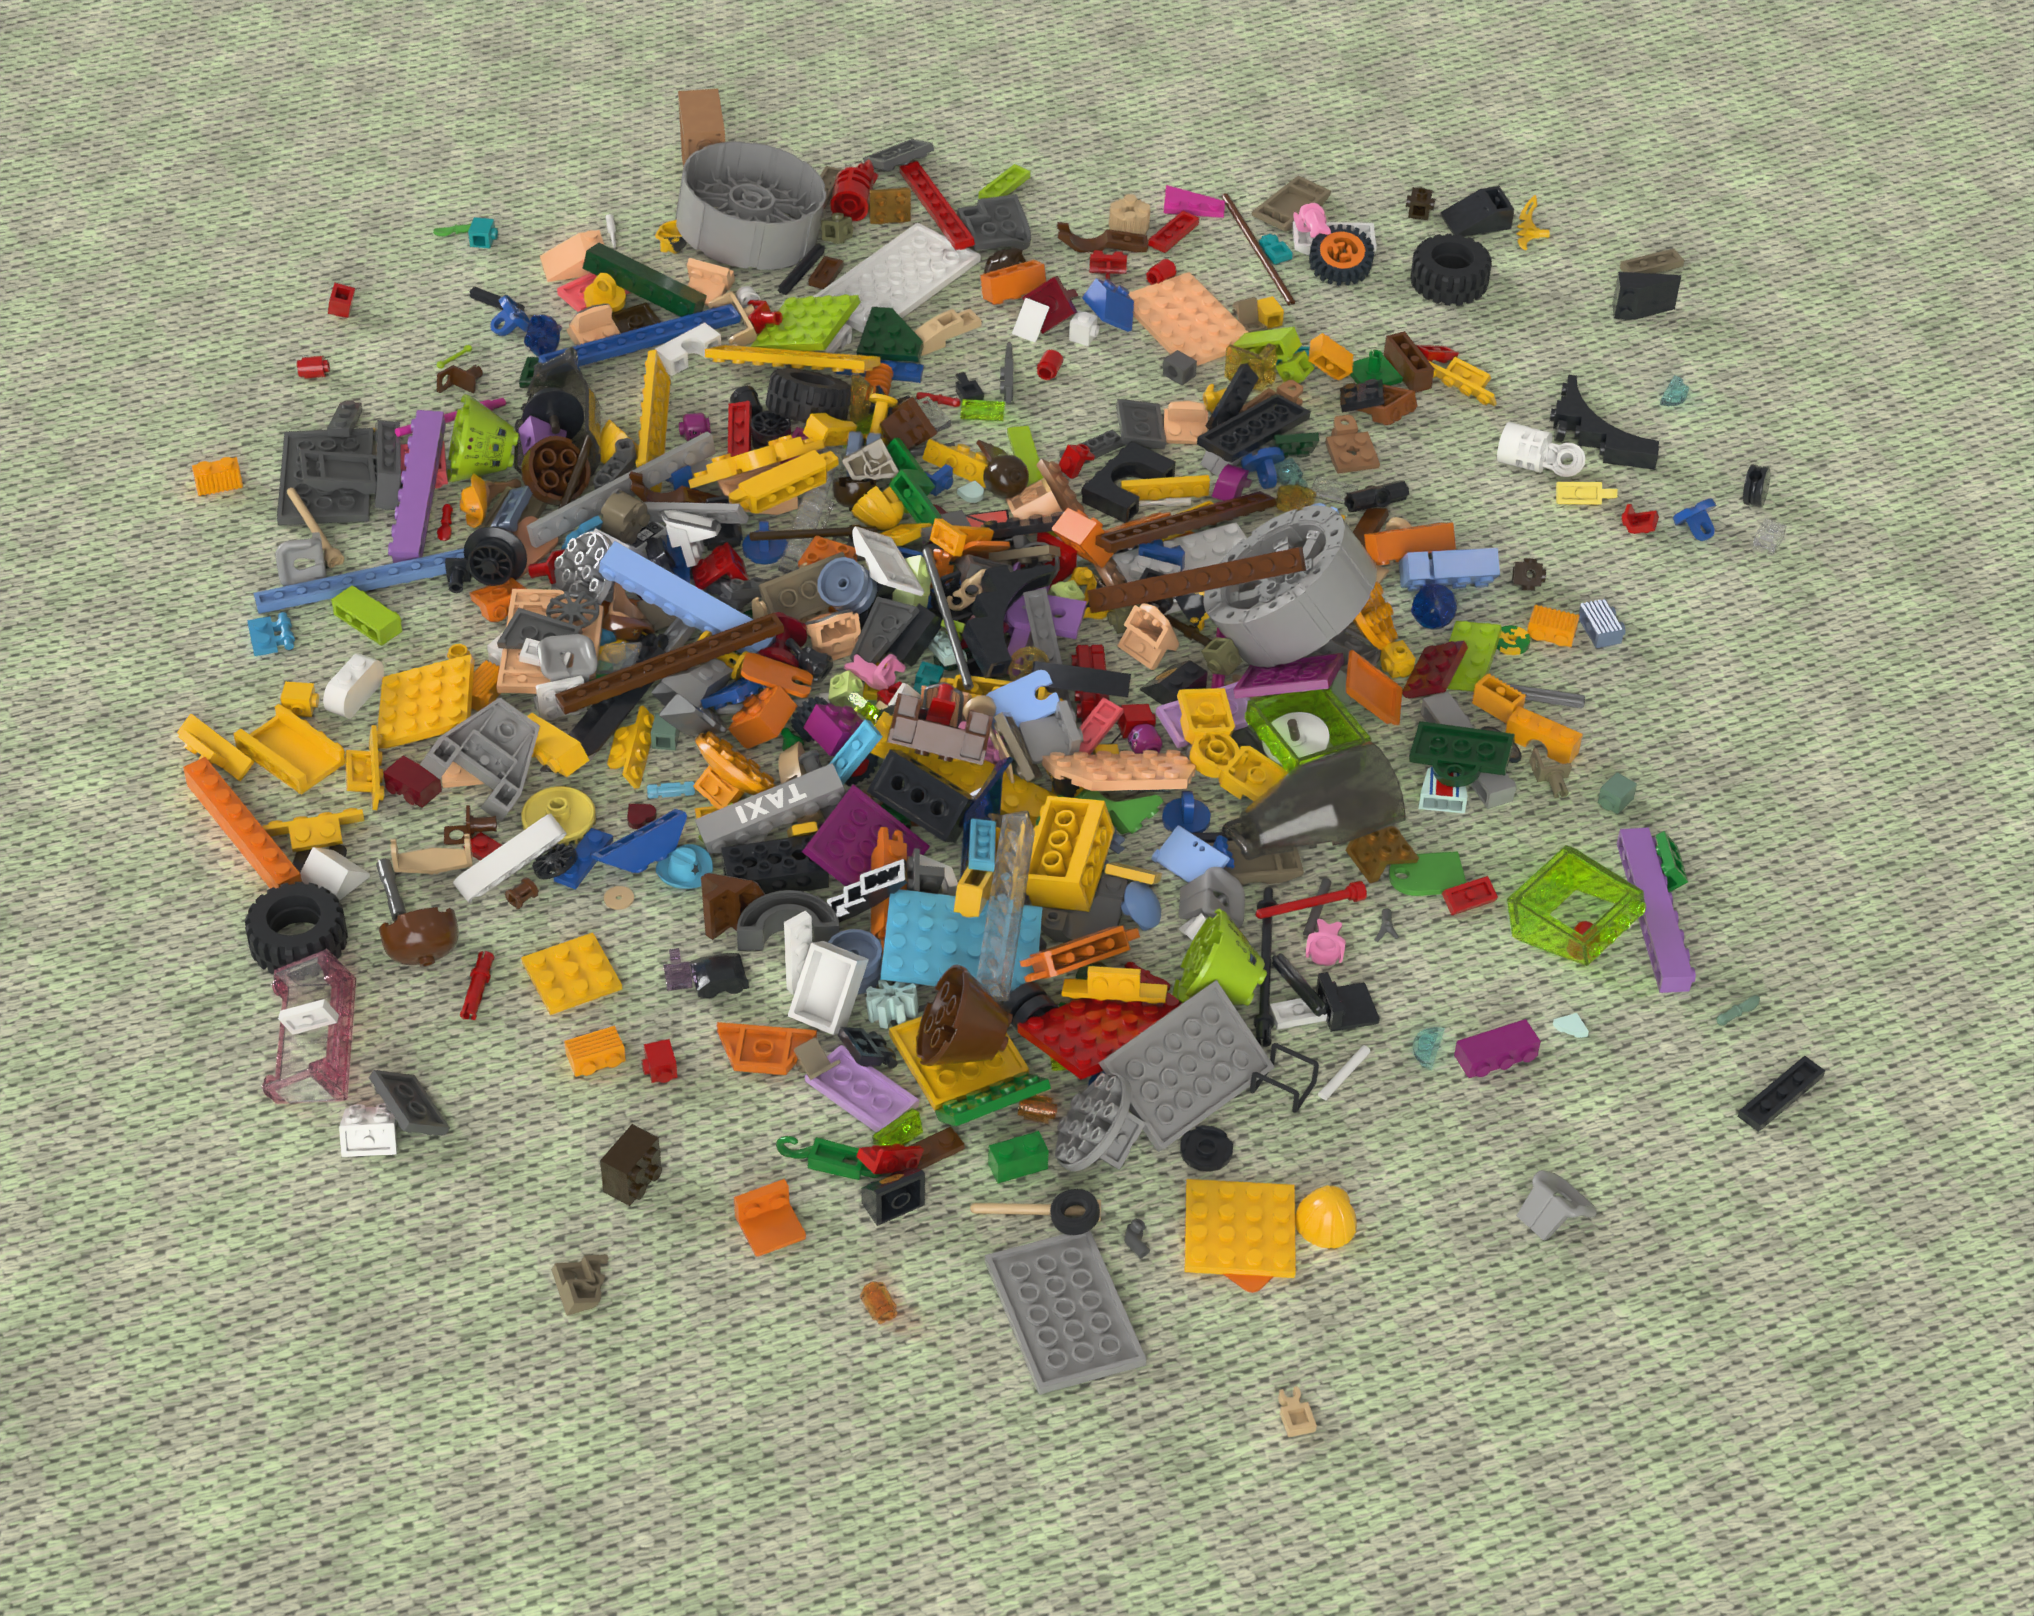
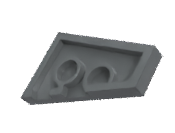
(533, 626)

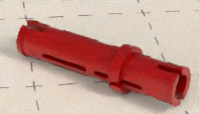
(479, 977)

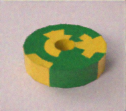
(1519, 645)

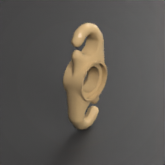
(967, 599)

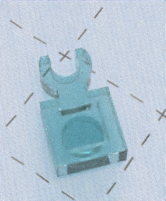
(1289, 473)

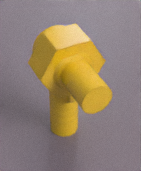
(1081, 575)

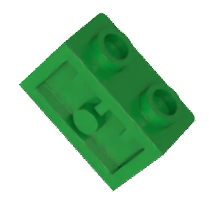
(1671, 861)

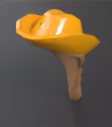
(478, 497)

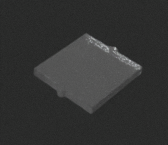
(618, 656)

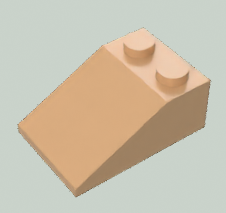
(568, 257)
(732, 483)
(1034, 500)

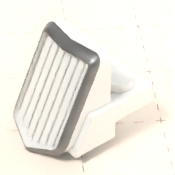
(688, 532)

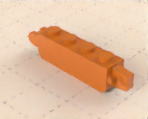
(885, 853)
(1079, 952)

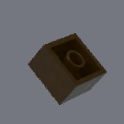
(631, 1165)

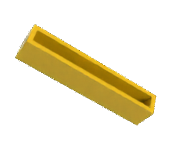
(974, 889)

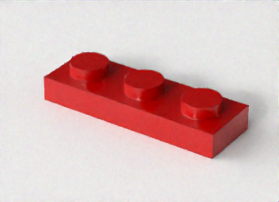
(1173, 231)
(739, 428)

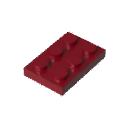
(1435, 669)

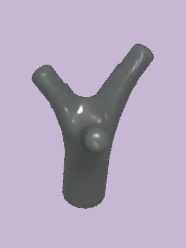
(1386, 925)

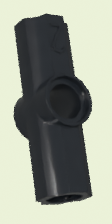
(1376, 496)
(658, 554)

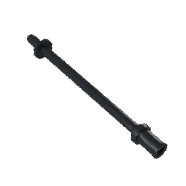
(1263, 1021)

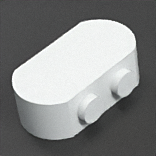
(353, 685)

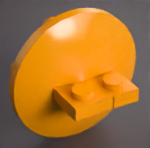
(1376, 620)
(728, 772)

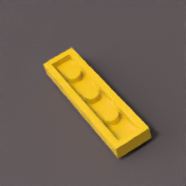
(1168, 487)

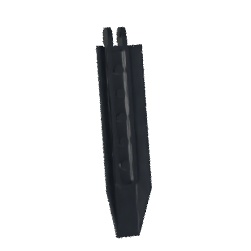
(607, 715)

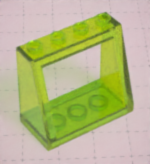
(1323, 703)
(1552, 885)

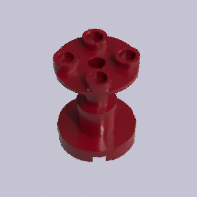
(779, 651)

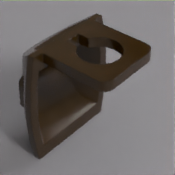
(1003, 259)

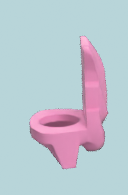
(1315, 219)
(876, 676)
(1325, 945)

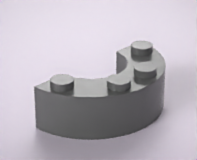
(769, 912)

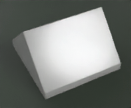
(332, 872)

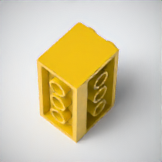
(1069, 853)

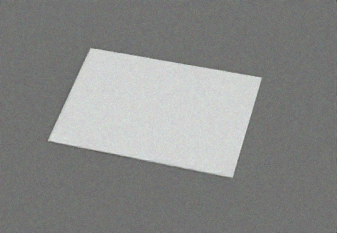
(1030, 320)

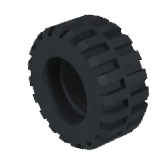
(1451, 269)
(803, 392)
(294, 905)

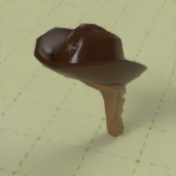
(625, 617)

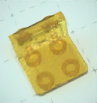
(1262, 364)

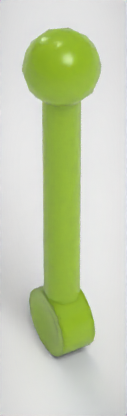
(441, 364)

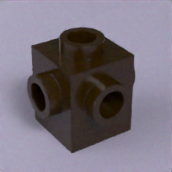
(1420, 203)
(1520, 578)

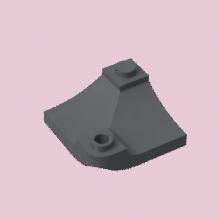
(997, 223)
(1104, 913)

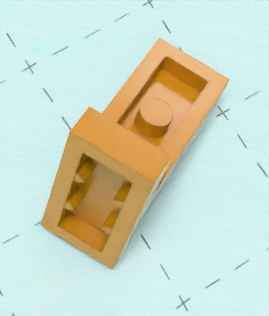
(953, 537)

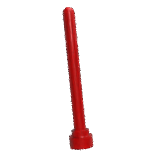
(1355, 891)

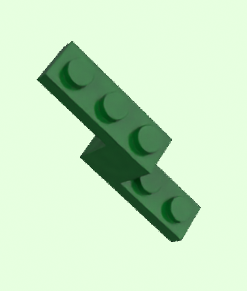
(912, 484)

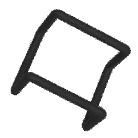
(1296, 1102)

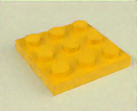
(571, 973)

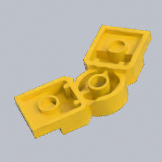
(777, 451)
(1209, 728)

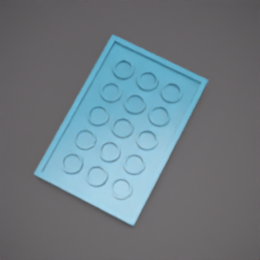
(929, 938)

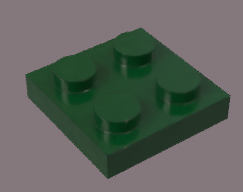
(1299, 444)

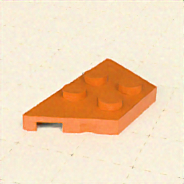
(762, 1047)

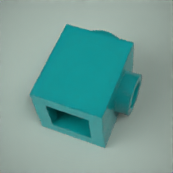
(482, 232)

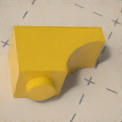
(829, 429)

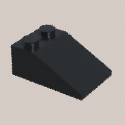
(1644, 294)

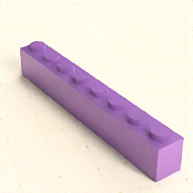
(418, 486)
(1660, 920)

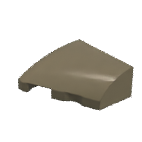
(871, 462)
(584, 1291)

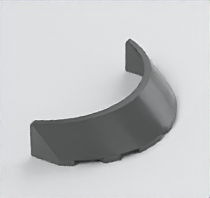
(685, 715)

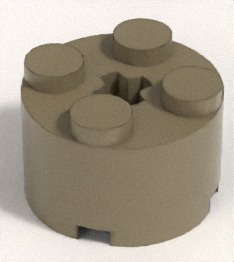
(624, 517)

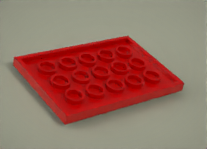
(1092, 1029)

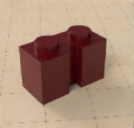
(412, 782)

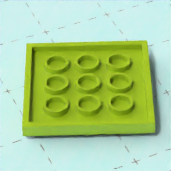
(808, 323)

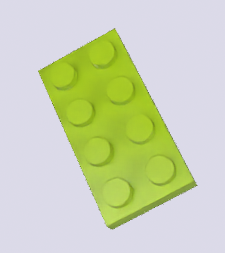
(1476, 663)

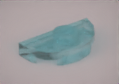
(1675, 393)
(1427, 1045)

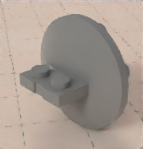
(579, 567)
(1098, 1125)

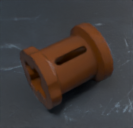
(521, 893)

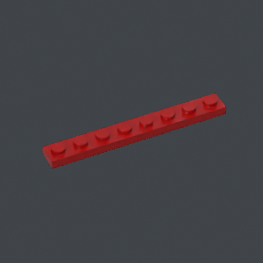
(937, 206)

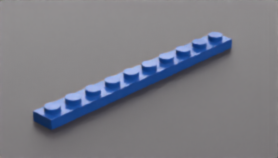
(648, 336)

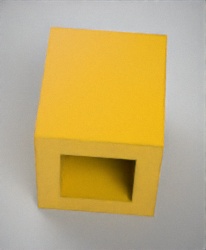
(1270, 312)

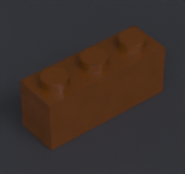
(1409, 361)

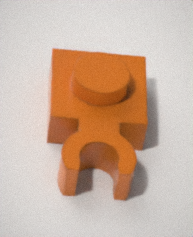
(942, 563)

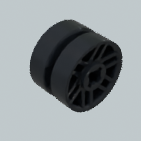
(768, 427)
(1027, 1002)

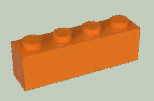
(1397, 543)

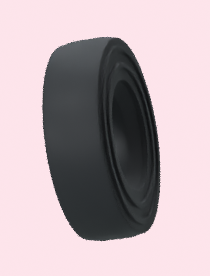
(1078, 1225)

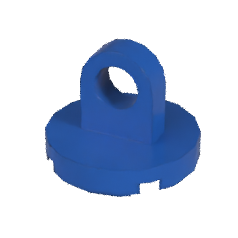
(511, 315)
(1263, 464)
(1697, 517)
(763, 551)
(1187, 813)

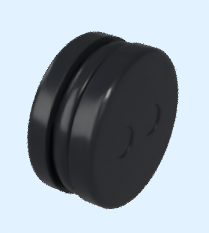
(1756, 485)

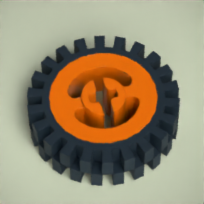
(1351, 265)

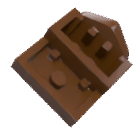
(908, 424)
(725, 901)

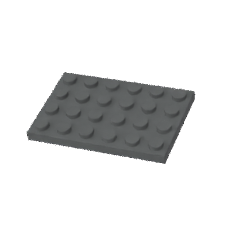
(325, 507)

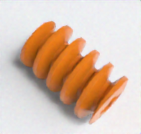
(881, 376)

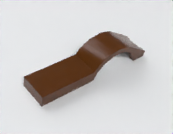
(1109, 239)
(681, 495)

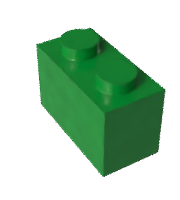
(1018, 1157)

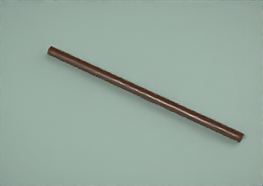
(1258, 249)

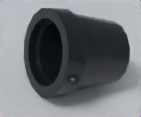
(747, 393)

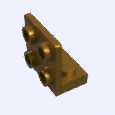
(890, 206)
(1378, 849)

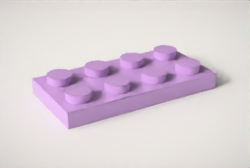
(1171, 714)
(863, 1091)

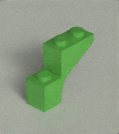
(1126, 814)

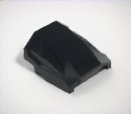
(718, 974)

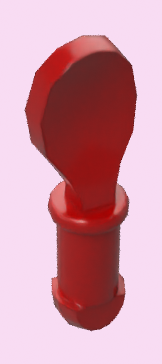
(955, 402)
(444, 531)
(1157, 980)

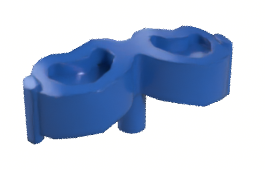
(1222, 846)

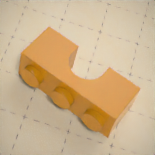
(1561, 742)

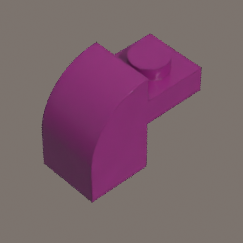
(1231, 482)

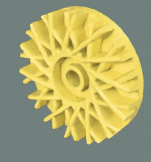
(567, 805)

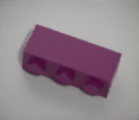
(1497, 1049)

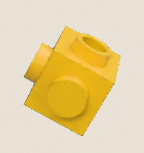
(1397, 659)
(300, 698)

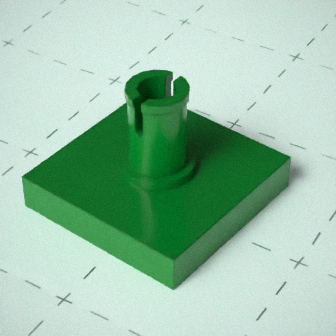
(1375, 367)

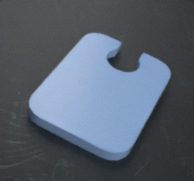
(1020, 698)

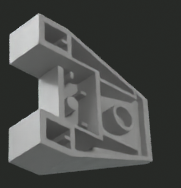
(1343, 644)
(493, 748)

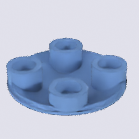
(1141, 905)

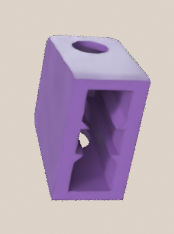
(533, 431)

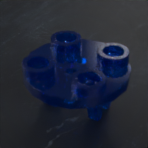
(542, 334)
(1443, 611)

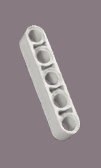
(509, 858)

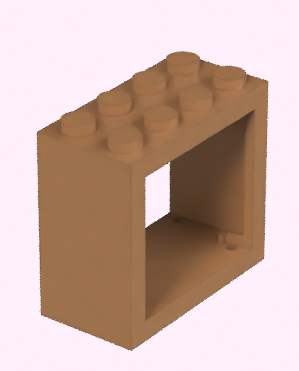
(699, 120)

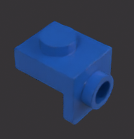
(941, 479)

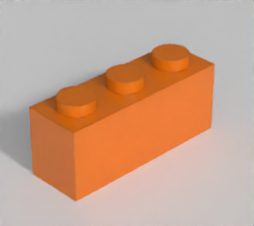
(1012, 281)

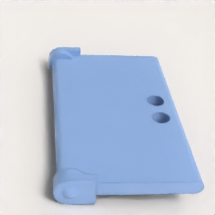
(1185, 859)

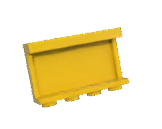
(291, 750)

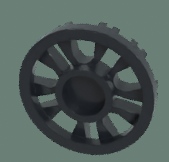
(555, 861)

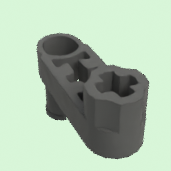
(618, 465)

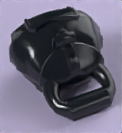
(812, 661)

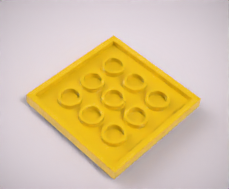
(425, 701)
(954, 1081)
(1240, 1228)

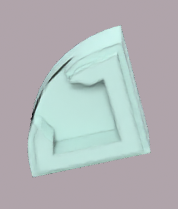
(1571, 1025)

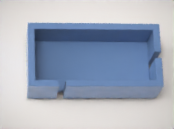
(1449, 568)

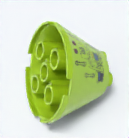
(479, 442)
(1221, 955)

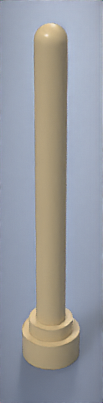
(331, 555)
(1025, 1209)

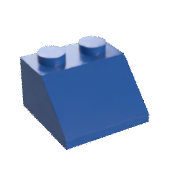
(1110, 303)

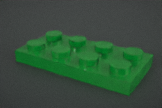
(997, 1097)

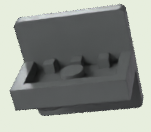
(923, 878)

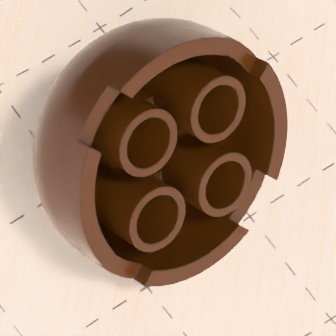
(549, 467)
(420, 936)

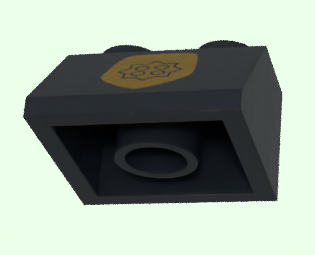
(1175, 678)
(894, 1195)

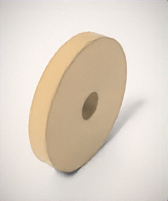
(613, 903)

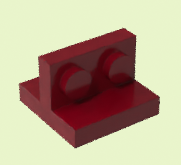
(1057, 298)

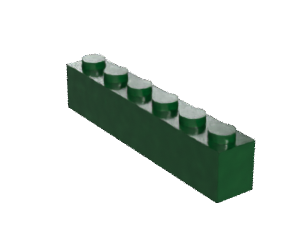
(644, 281)

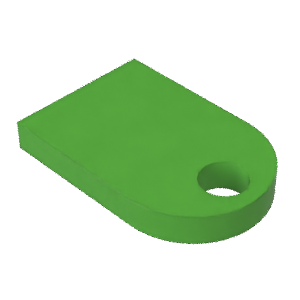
(1429, 875)

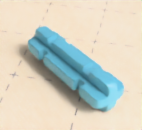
(670, 789)

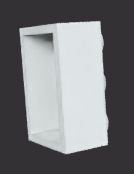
(827, 987)

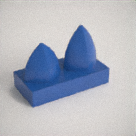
(1157, 551)

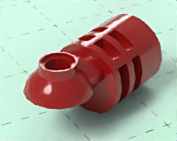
(852, 191)

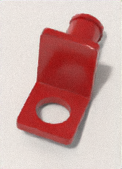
(763, 315)
(546, 568)
(942, 707)

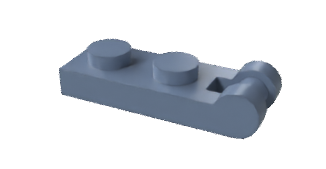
(512, 508)

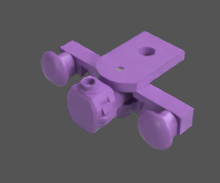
(1019, 626)

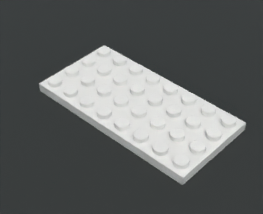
(902, 274)

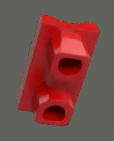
(1107, 263)

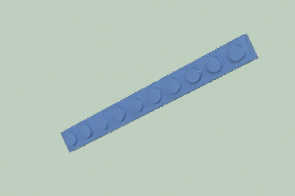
(363, 580)

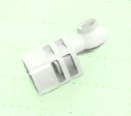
(1535, 451)

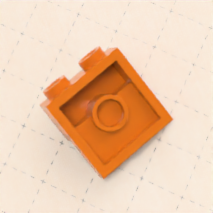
(495, 600)

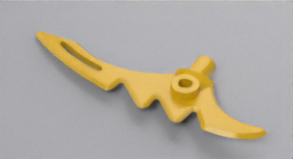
(1528, 227)

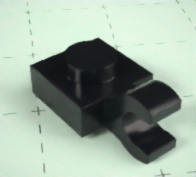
(968, 389)

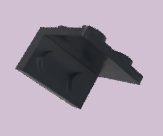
(1347, 1005)

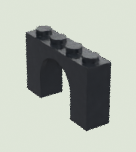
(1131, 461)
(917, 634)

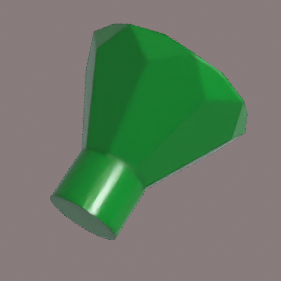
(789, 739)

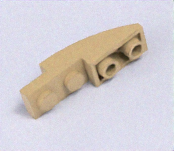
(946, 326)
(790, 769)

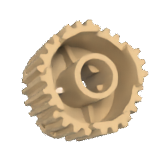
(1129, 215)

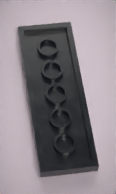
(1253, 428)

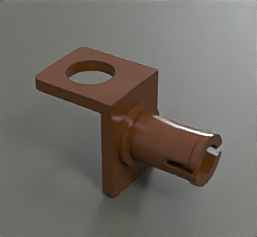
(459, 378)
(473, 825)

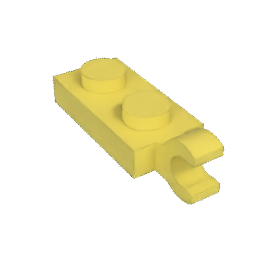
(1582, 493)

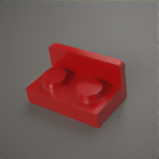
(890, 1157)

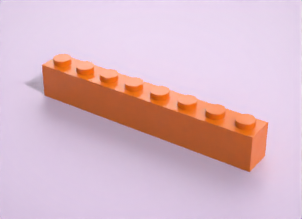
(240, 824)

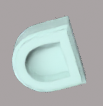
(971, 492)

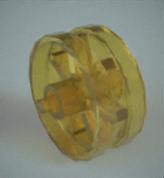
(1294, 497)
(1028, 664)

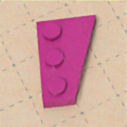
(1196, 204)

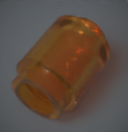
(1038, 1109)
(878, 1302)

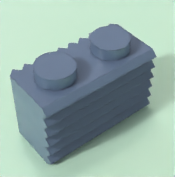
(1601, 623)

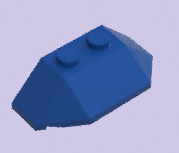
(646, 844)

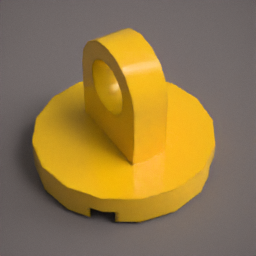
(605, 291)

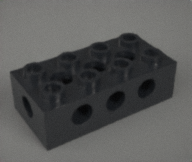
(908, 799)
(775, 865)

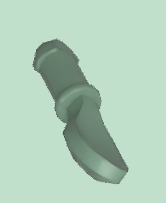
(1736, 1010)

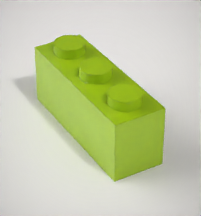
(1284, 339)
(367, 615)

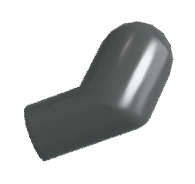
(1134, 1236)

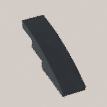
(1085, 679)
(870, 890)

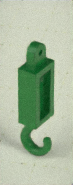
(827, 1157)

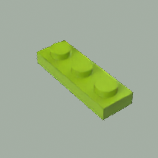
(1005, 183)

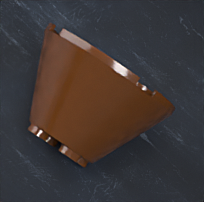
(961, 1022)

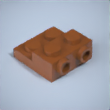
(1397, 404)

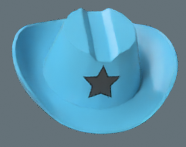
(685, 867)

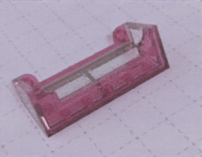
(317, 1061)

